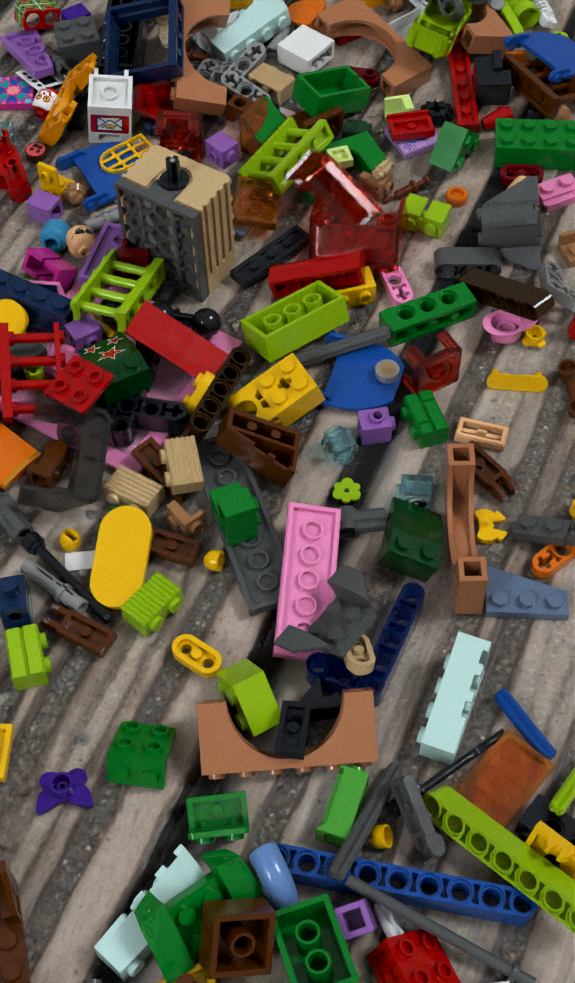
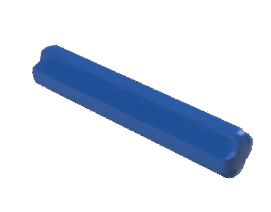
(524, 724)

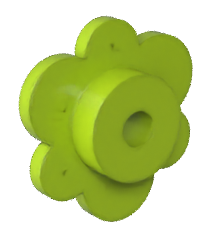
(346, 491)

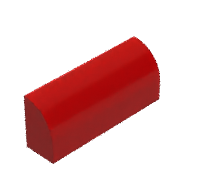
(333, 270)
(175, 341)

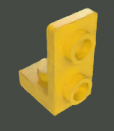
(51, 181)
(362, 293)

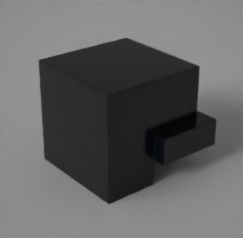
(490, 82)

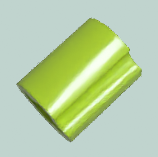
(35, 373)

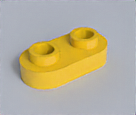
(201, 383)
(198, 657)

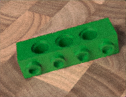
(428, 313)

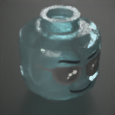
(339, 445)

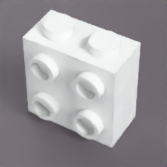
(305, 50)

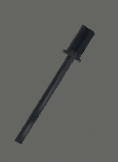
(393, 807)

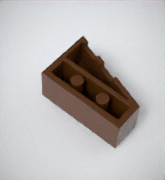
(260, 444)

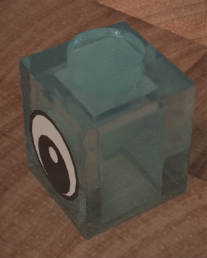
(415, 489)

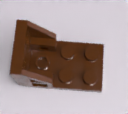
(13, 947)

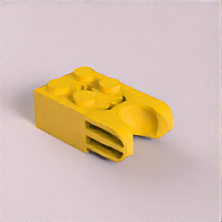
(279, 393)

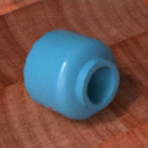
(54, 235)

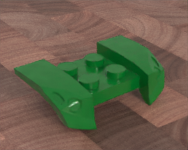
(175, 927)

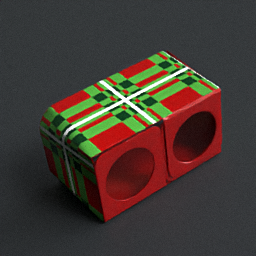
(36, 6)

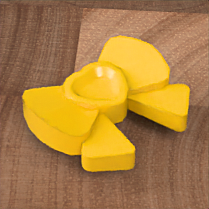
(486, 531)

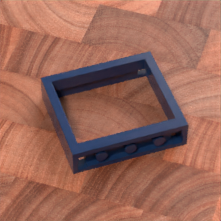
(140, 11)

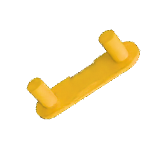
(514, 382)

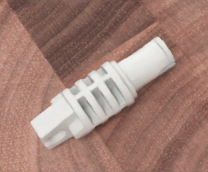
(547, 16)

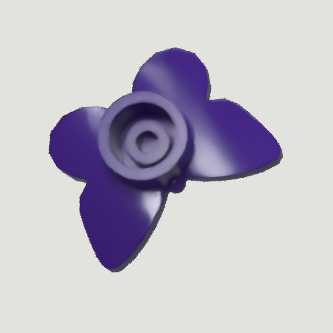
(61, 788)

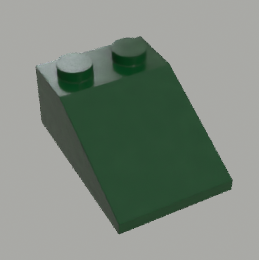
(411, 540)

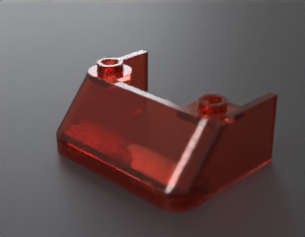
(340, 193)
(380, 243)

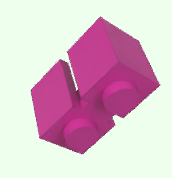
(49, 266)

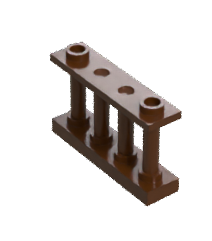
(532, 87)

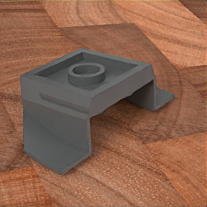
(340, 623)

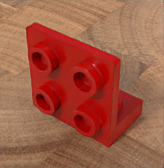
(152, 97)
(79, 384)
(412, 959)

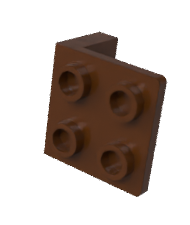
(333, 117)

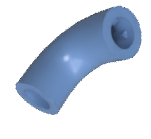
(274, 876)

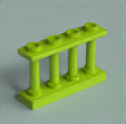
(280, 141)
(142, 289)

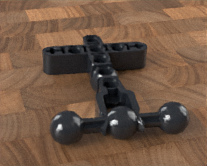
(152, 413)

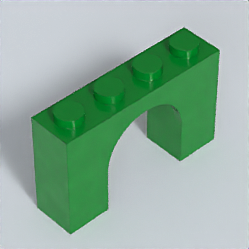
(364, 152)

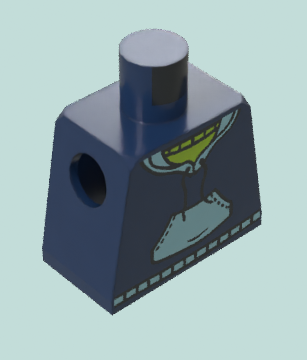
(15, 598)

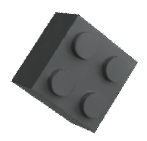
(77, 39)

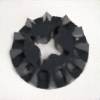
(445, 111)

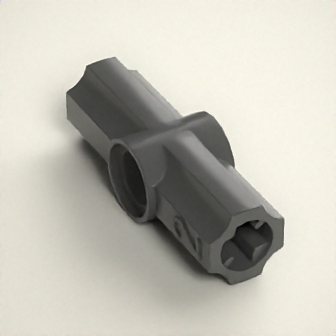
(12, 520)
(360, 521)

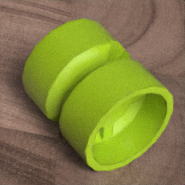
(526, 12)

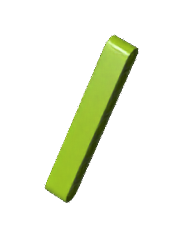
(503, 853)

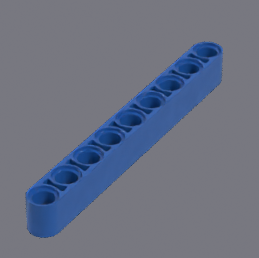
(414, 879)

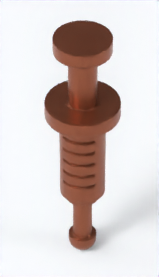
(197, 55)
(412, 187)

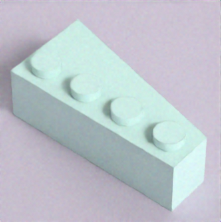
(454, 698)

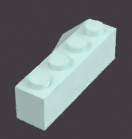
(255, 24)
(124, 945)

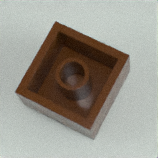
(237, 937)

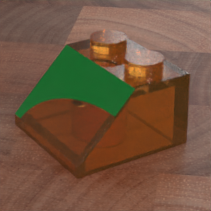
(258, 124)

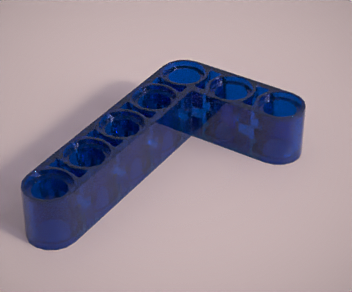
(385, 655)

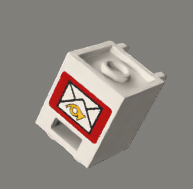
(110, 107)

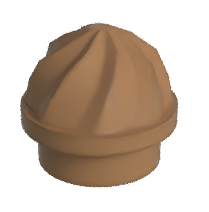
(394, 5)
(562, 113)
(74, 193)

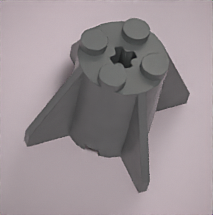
(513, 224)

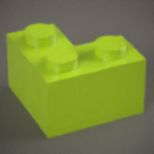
(251, 694)

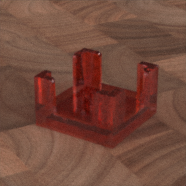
(181, 131)
(434, 370)

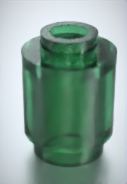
(355, 127)

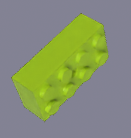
(295, 320)

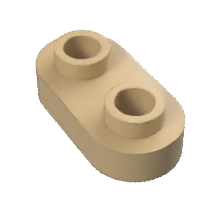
(360, 657)

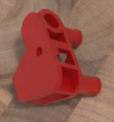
(12, 172)

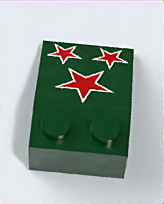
(124, 362)

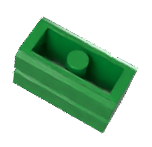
(424, 419)

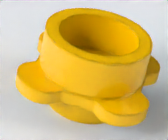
(534, 337)

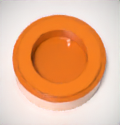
(456, 196)

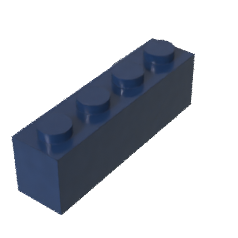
(41, 304)

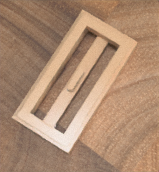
(480, 435)

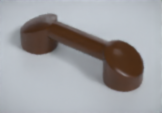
(566, 373)

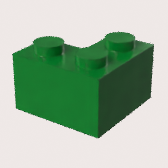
(452, 146)
(235, 513)

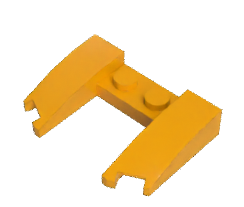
(64, 104)

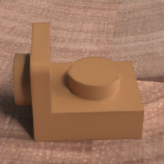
(376, 188)
(566, 247)

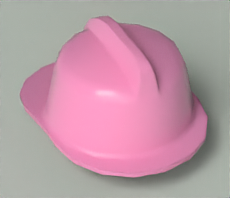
(506, 327)

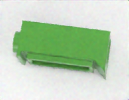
(343, 805)

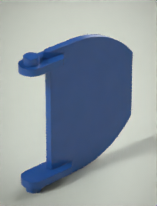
(550, 48)
(89, 165)
(353, 378)

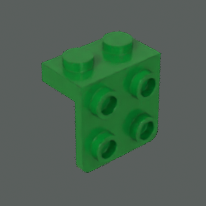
(140, 755)
(217, 816)

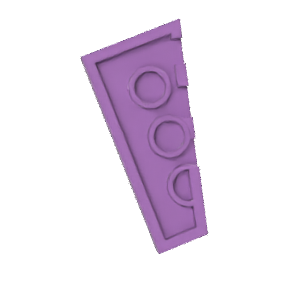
(29, 52)
(108, 238)

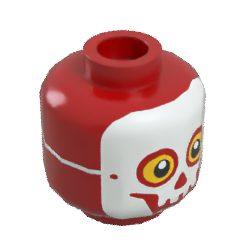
(43, 102)

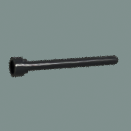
(35, 545)

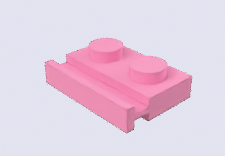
(557, 192)

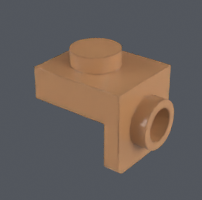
(186, 524)

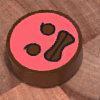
(36, 152)

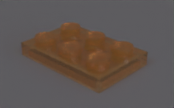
(255, 204)
(506, 778)

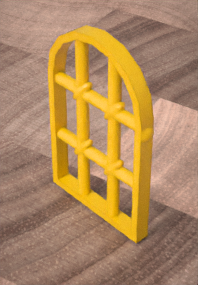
(123, 162)

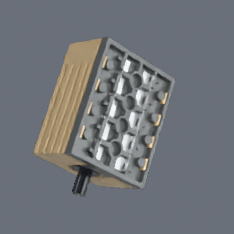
(180, 216)

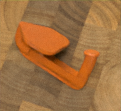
(306, 12)

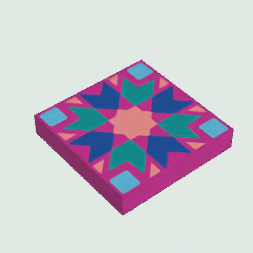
(16, 94)

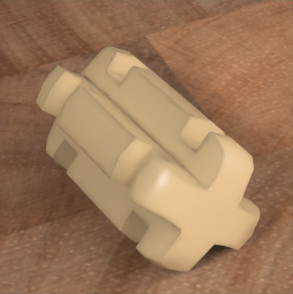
(383, 169)

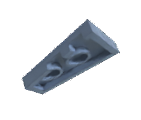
(523, 598)

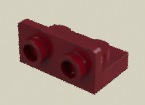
(133, 256)

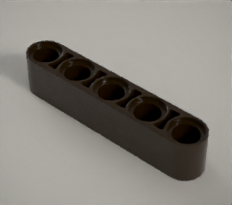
(507, 294)
(217, 394)

